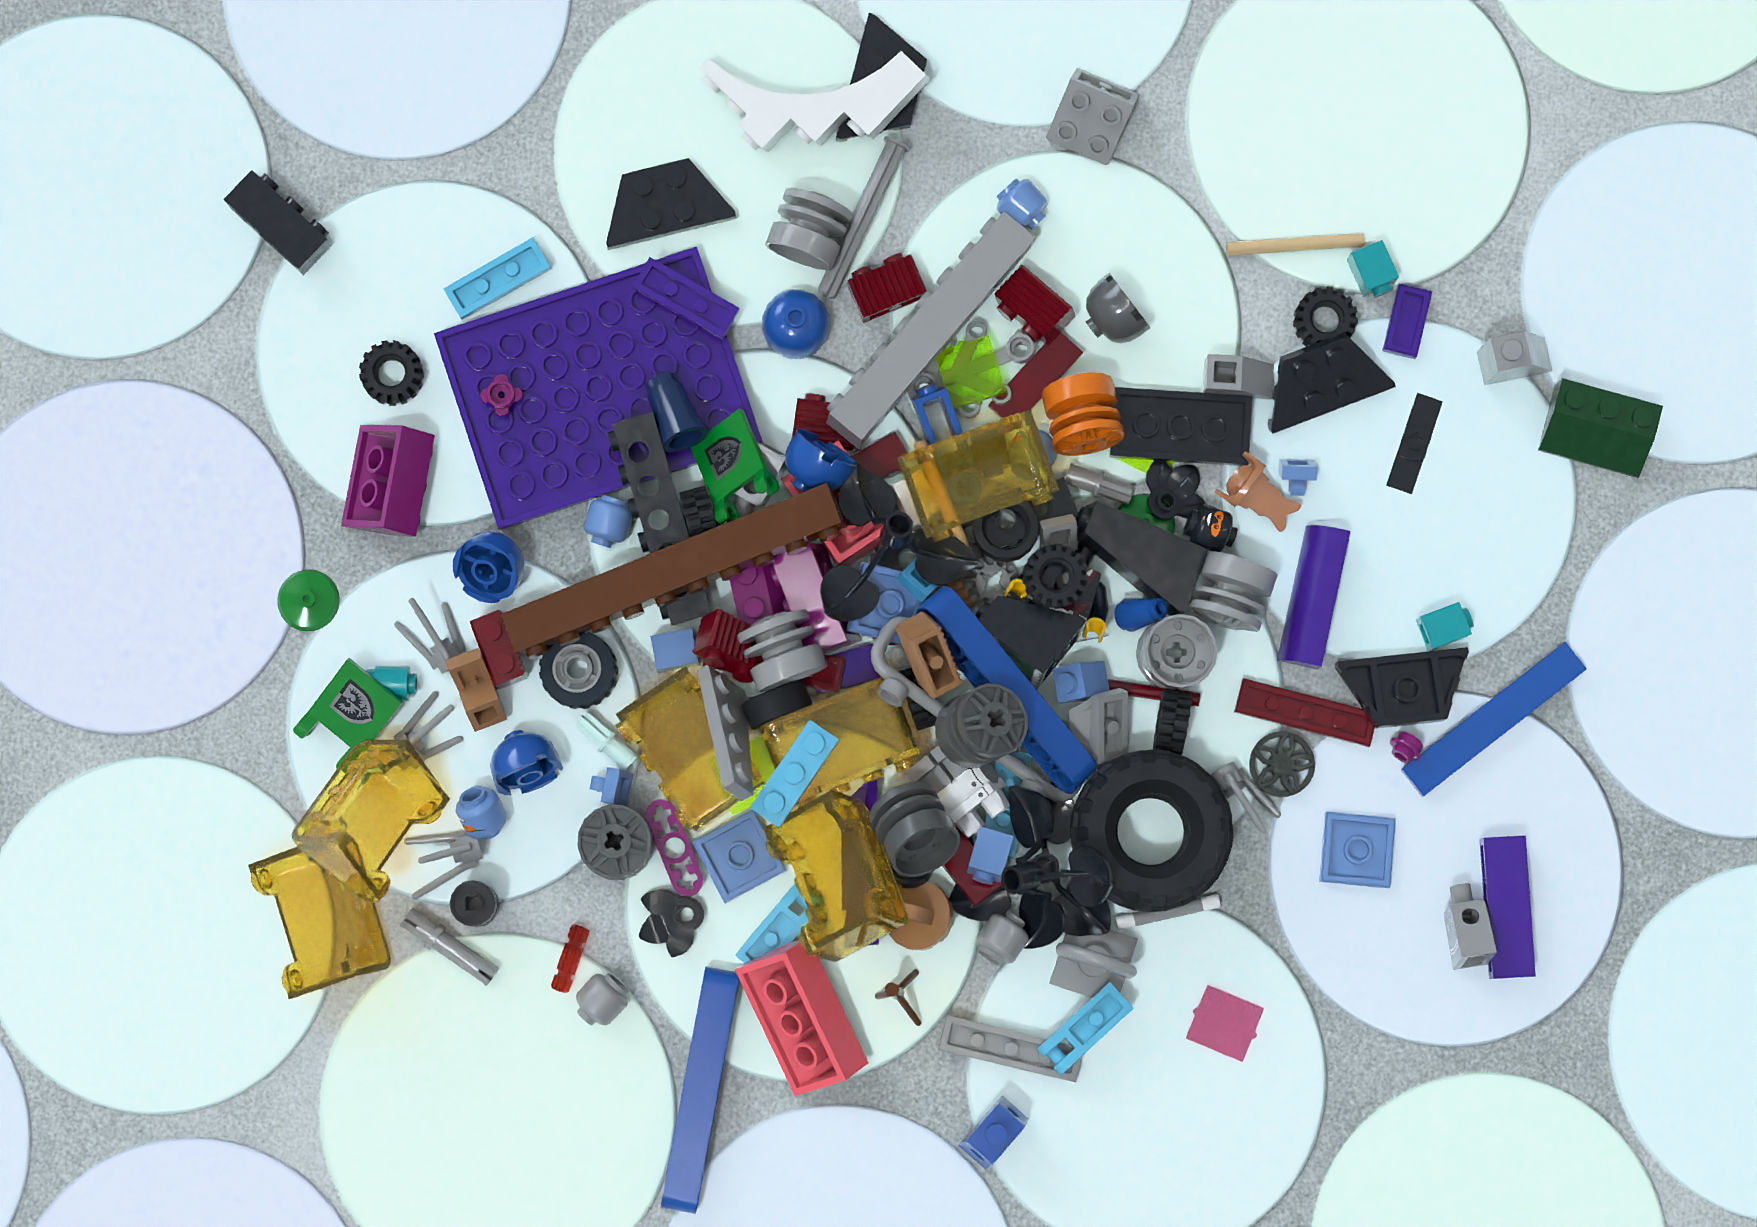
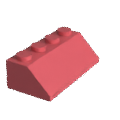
(802, 1018)

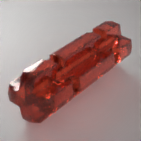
(569, 958)

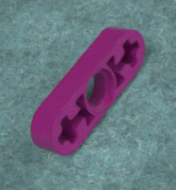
(660, 843)

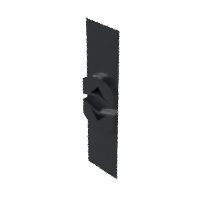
(1414, 443)

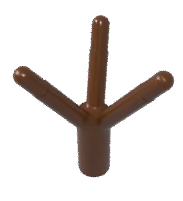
(897, 992)

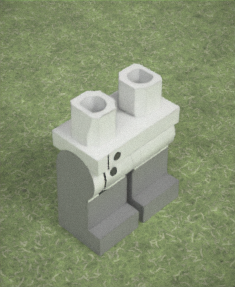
(961, 789)

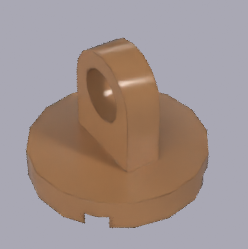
(928, 917)

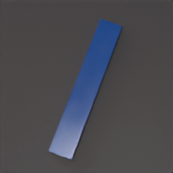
(1493, 719)

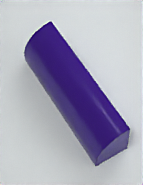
(1313, 596)
(1508, 905)

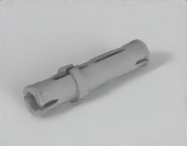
(448, 946)

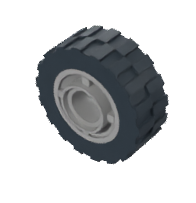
(591, 687)

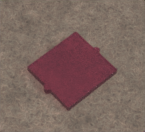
(1224, 1023)

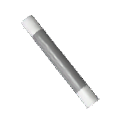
(1141, 918)

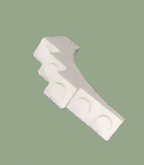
(868, 103)

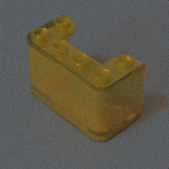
(869, 732)
(678, 745)
(839, 874)

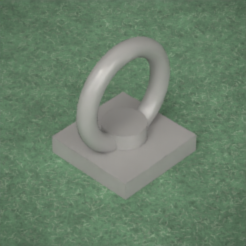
(1093, 961)

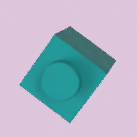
(1373, 269)
(1445, 626)

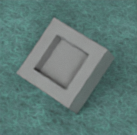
(1059, 530)

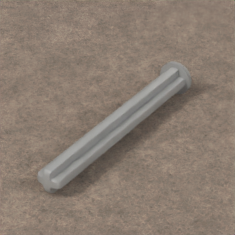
(863, 215)

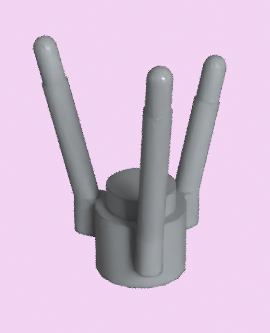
(443, 648)
(415, 739)
(1231, 779)
(463, 849)

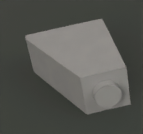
(1513, 357)

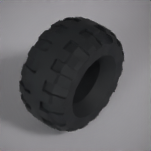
(1197, 801)

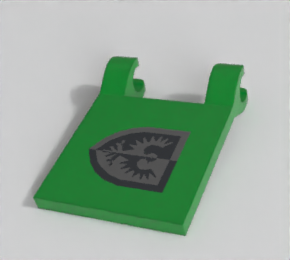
(730, 461)
(351, 707)

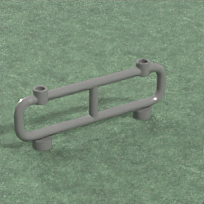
(897, 687)

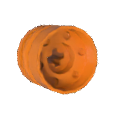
(1083, 414)

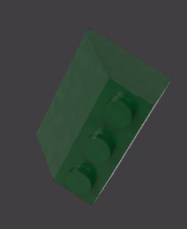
(1599, 427)

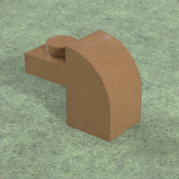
(476, 690)

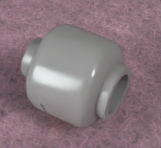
(1002, 938)
(601, 999)

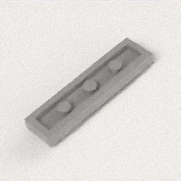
(1002, 1047)

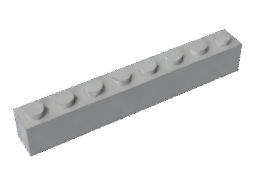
(930, 329)

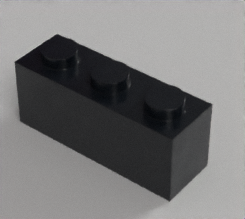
(278, 221)

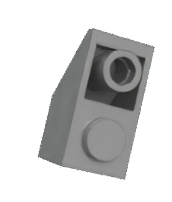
(1237, 376)

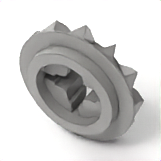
(976, 584)

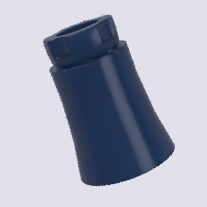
(674, 413)

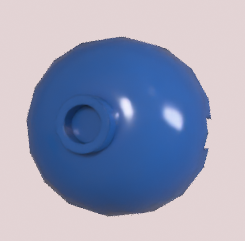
(795, 324)
(816, 462)
(489, 566)
(524, 762)

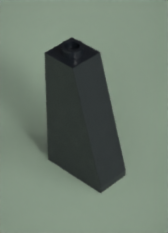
(1143, 554)

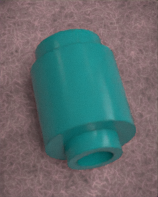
(396, 679)

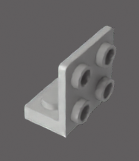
(1092, 116)

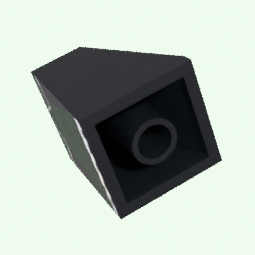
(1031, 634)

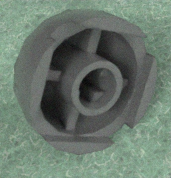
(1113, 313)

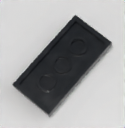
(1183, 426)

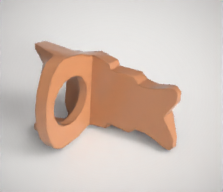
(1252, 490)

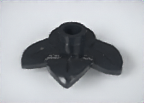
(1176, 486)
(665, 922)

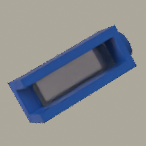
(935, 413)

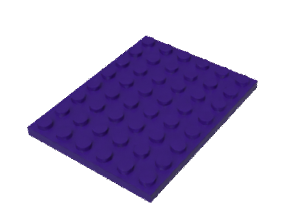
(579, 370)

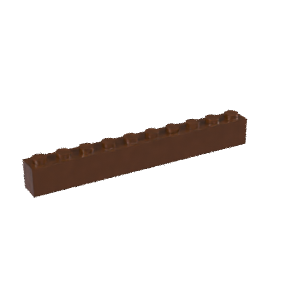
(673, 571)

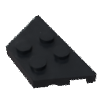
(876, 49)
(664, 203)
(1323, 380)
(1405, 686)

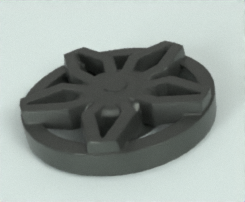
(1282, 764)

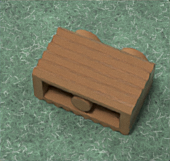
(928, 654)

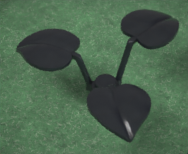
(870, 498)
(1089, 870)
(1079, 919)

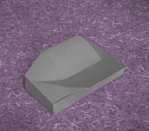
(1102, 725)

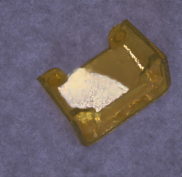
(977, 473)
(367, 813)
(325, 923)

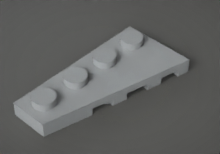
(728, 730)

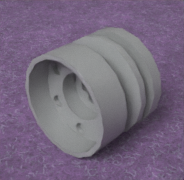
(806, 235)
(1233, 591)
(1188, 636)
(782, 650)

